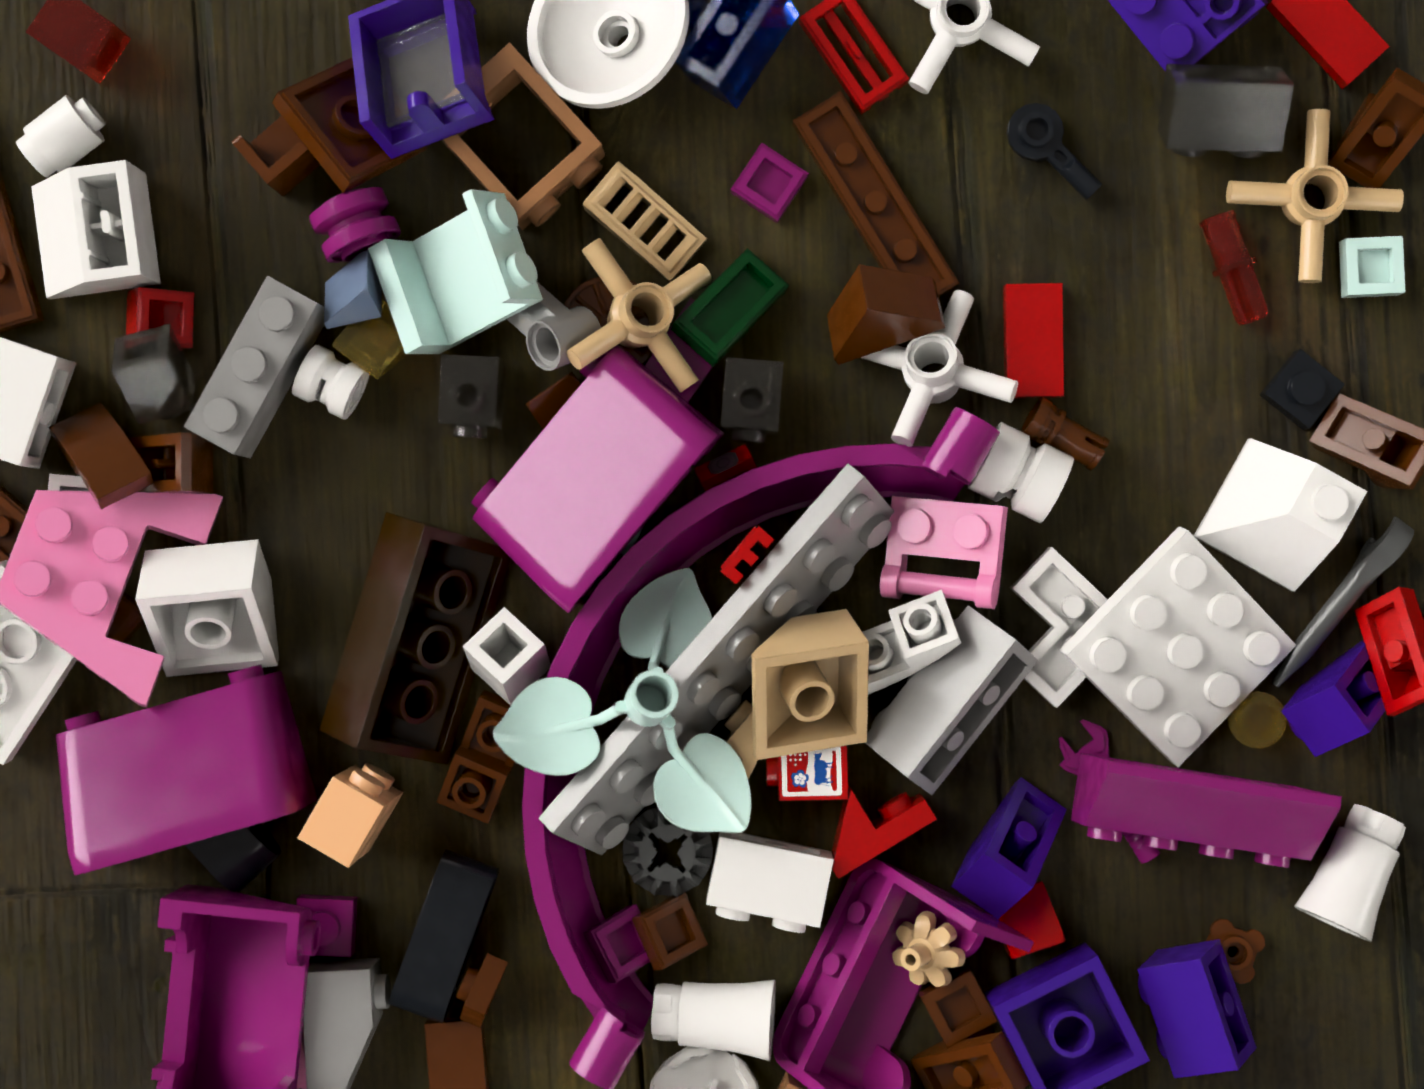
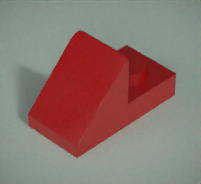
(1395, 645)
(861, 840)

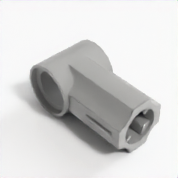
(553, 329)

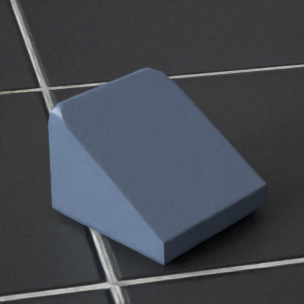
(353, 293)

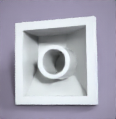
(1279, 513)

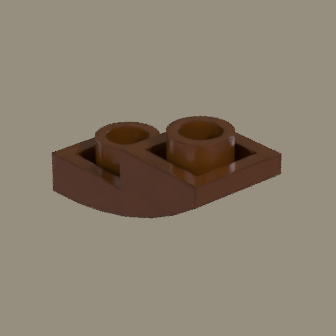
(101, 455)
(479, 765)

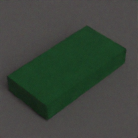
(729, 307)

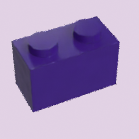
(1196, 1009)

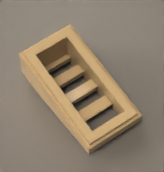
(609, 187)

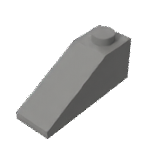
(341, 1018)

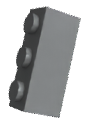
(257, 369)
(950, 702)

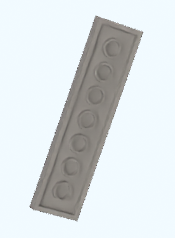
(717, 664)

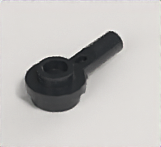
(1037, 136)

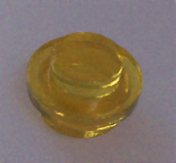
(1258, 720)

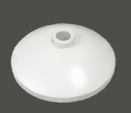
(578, 51)

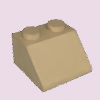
(810, 686)

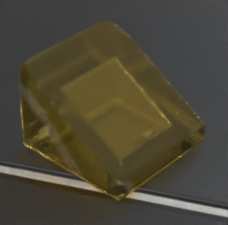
(372, 344)

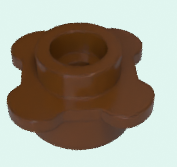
(1247, 944)

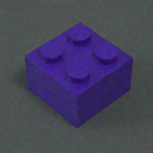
(1067, 1023)

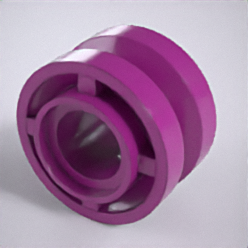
(353, 223)

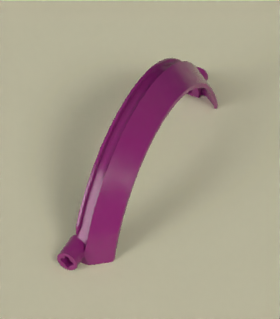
(560, 867)

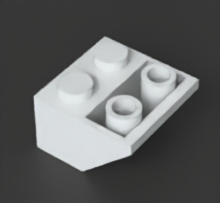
(95, 230)

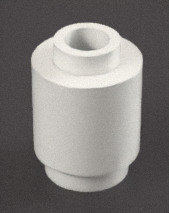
(61, 135)

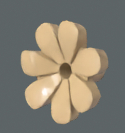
(927, 950)

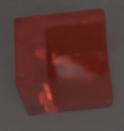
(79, 36)

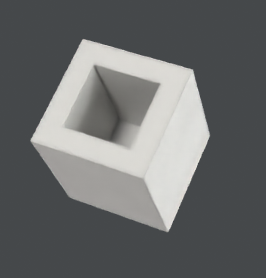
(507, 655)

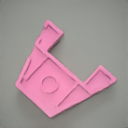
(77, 563)

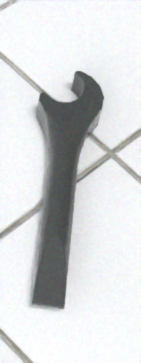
(1372, 561)

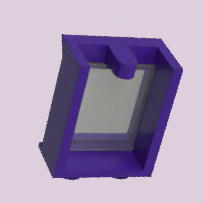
(417, 72)

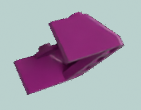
(854, 994)

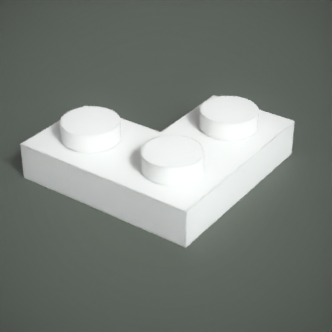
(1065, 604)

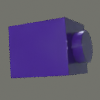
(1336, 703)
(1010, 849)

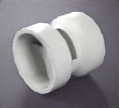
(330, 382)

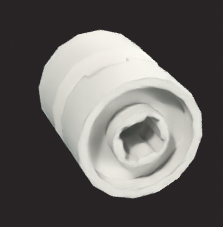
(1023, 473)

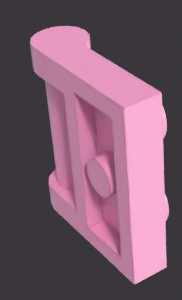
(947, 532)

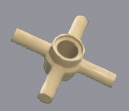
(1332, 184)
(622, 326)

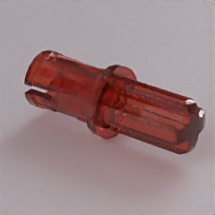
(1234, 267)

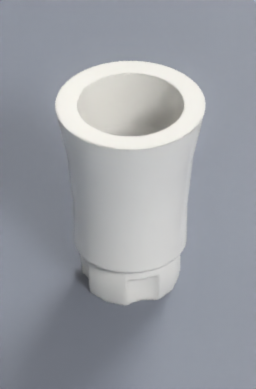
(1355, 873)
(717, 1016)

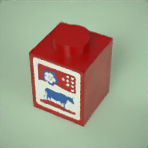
(810, 775)

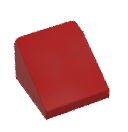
(158, 307)
(1034, 919)

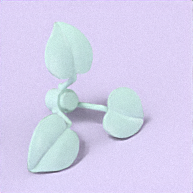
(554, 731)

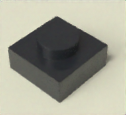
(1302, 389)

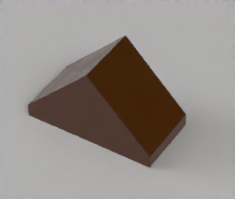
(882, 311)
(177, 462)

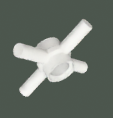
(953, 35)
(943, 384)

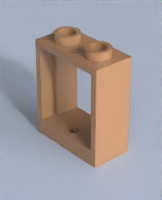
(580, 167)

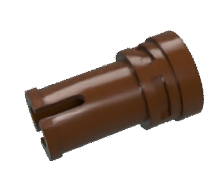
(1052, 426)

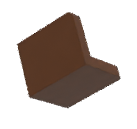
(278, 156)

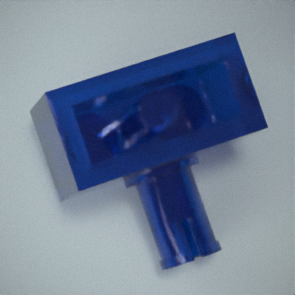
(732, 43)

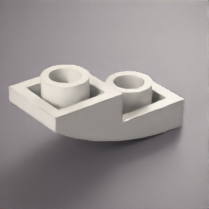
(911, 641)

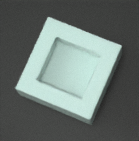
(1372, 266)

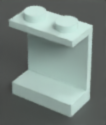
(457, 276)

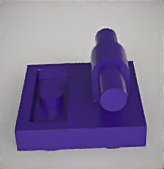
(1185, 28)

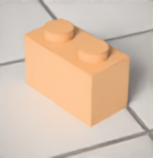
(351, 813)

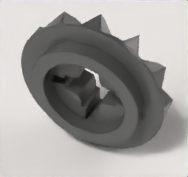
(666, 878)

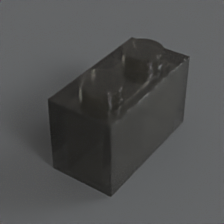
(1224, 109)

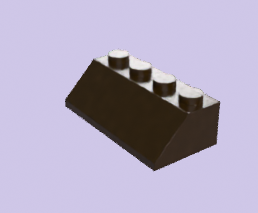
(404, 655)

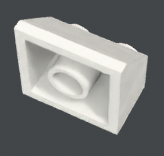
(209, 607)

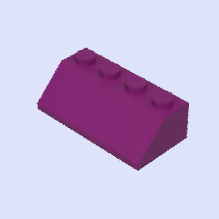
(1202, 809)

